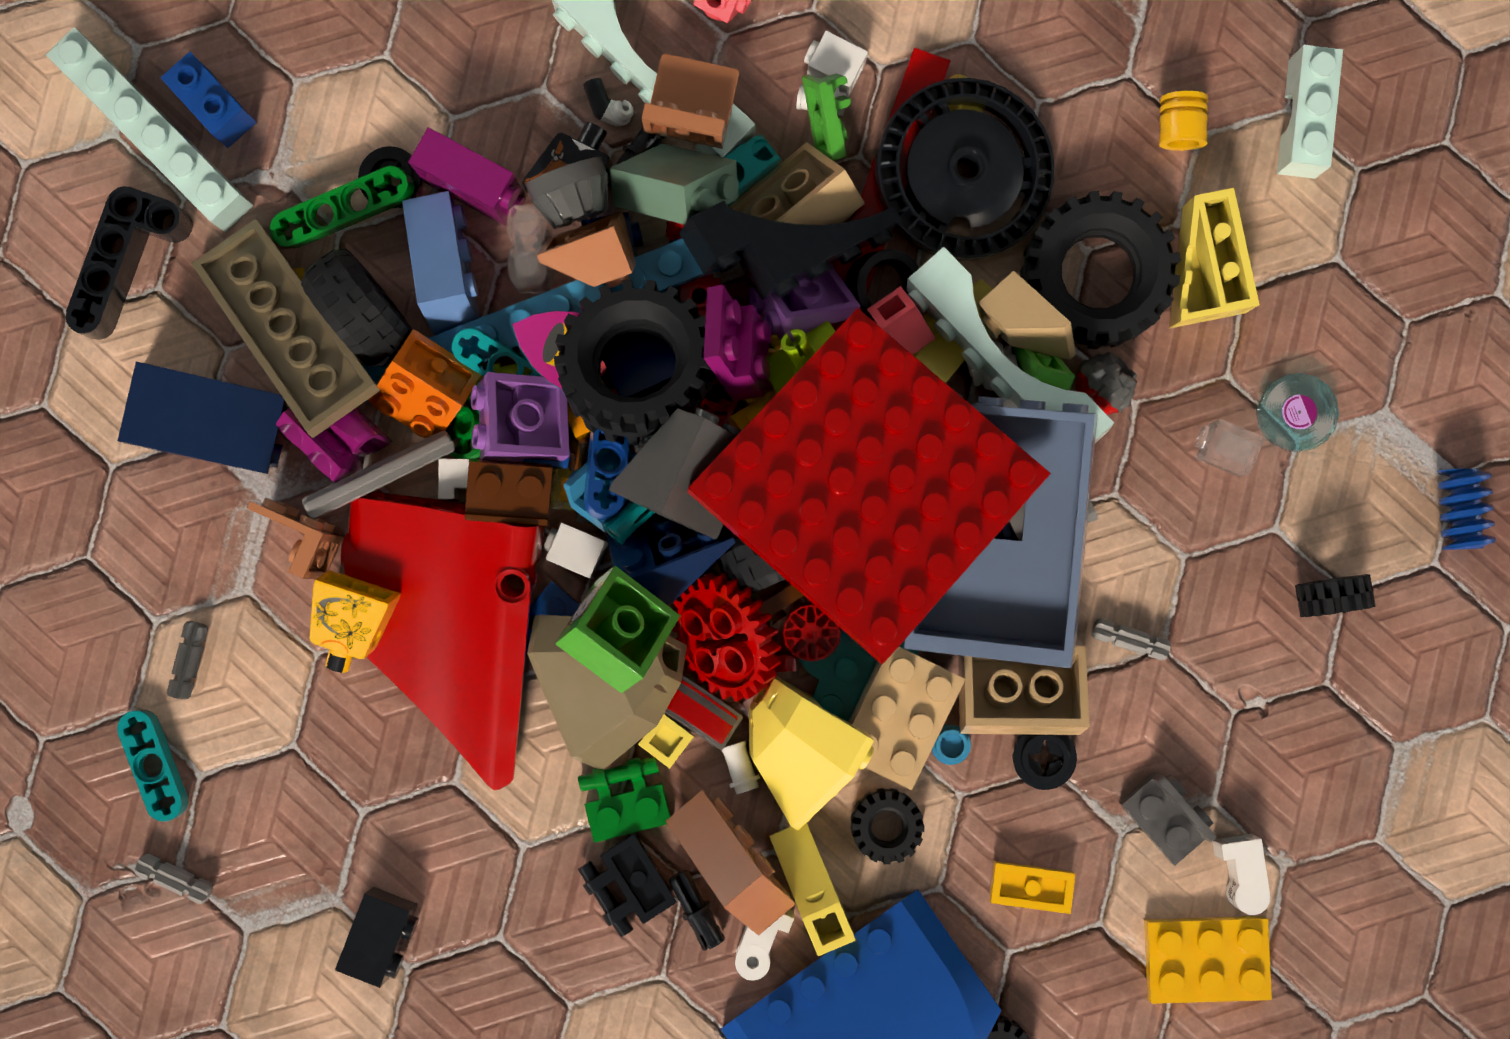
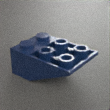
(667, 555)

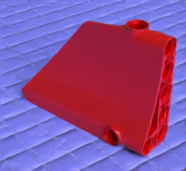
(458, 622)

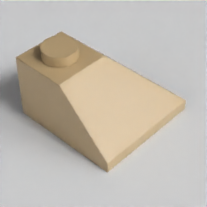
(1026, 319)

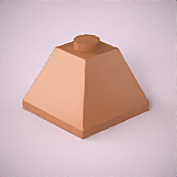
(592, 252)

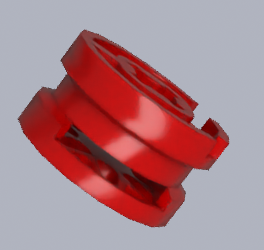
(811, 634)

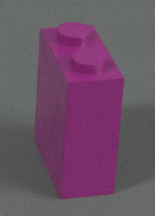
(466, 176)

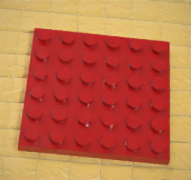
(868, 484)

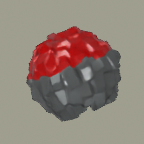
(1107, 382)

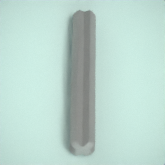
(378, 475)

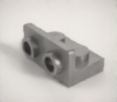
(1167, 818)

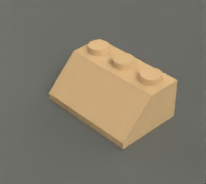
(803, 191)

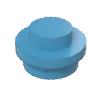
(951, 745)

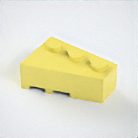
(1213, 263)

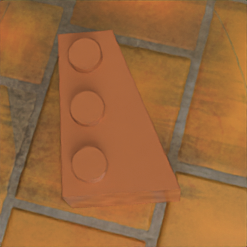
(728, 862)

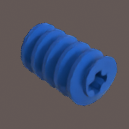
(1466, 508)

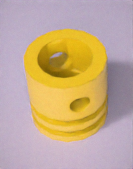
(1183, 120)

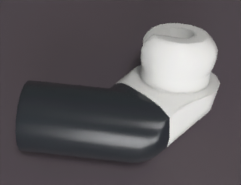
(606, 109)

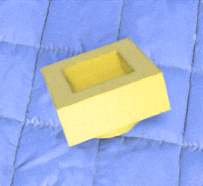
(666, 741)

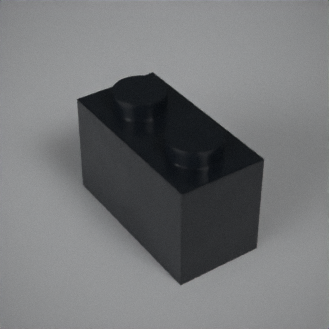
(377, 937)

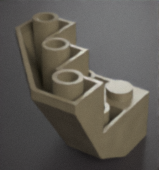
(589, 712)

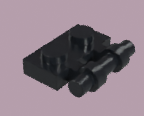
(638, 879)

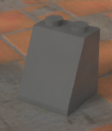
(671, 463)

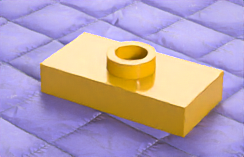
(1032, 887)

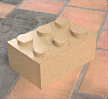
(1023, 697)
(905, 713)

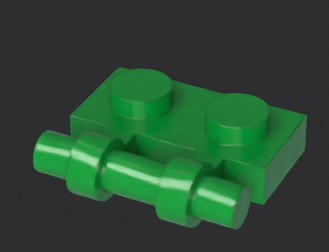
(626, 811)

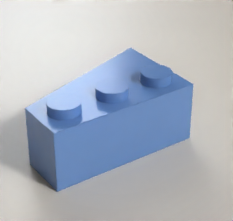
(440, 261)

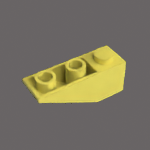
(812, 889)

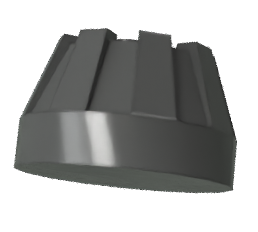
(571, 192)

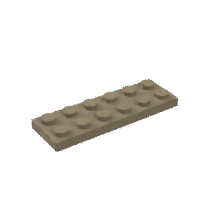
(284, 329)

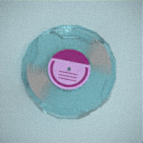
(1297, 412)

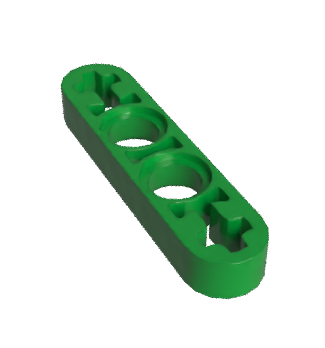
(340, 202)

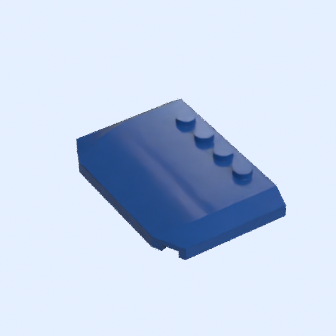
(889, 983)

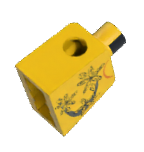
(348, 617)

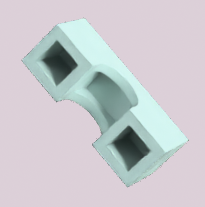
(1314, 87)

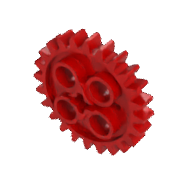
(728, 663)

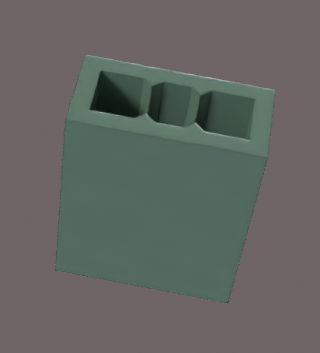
(673, 182)

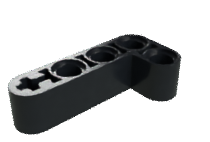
(123, 264)

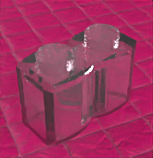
(528, 233)

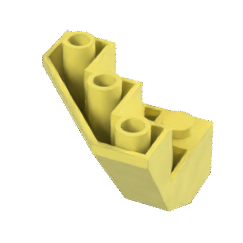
(803, 749)

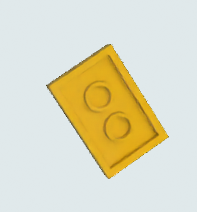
(1207, 959)

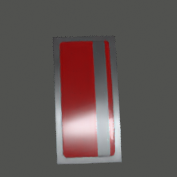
(703, 713)

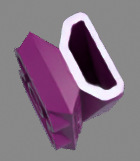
(339, 447)

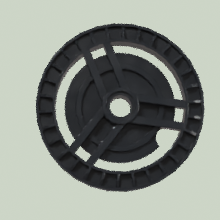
(985, 147)

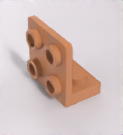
(691, 101)
(319, 545)

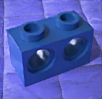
(208, 100)

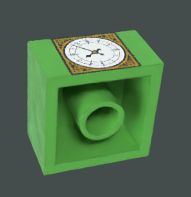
(618, 629)

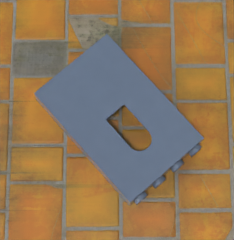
(1026, 594)

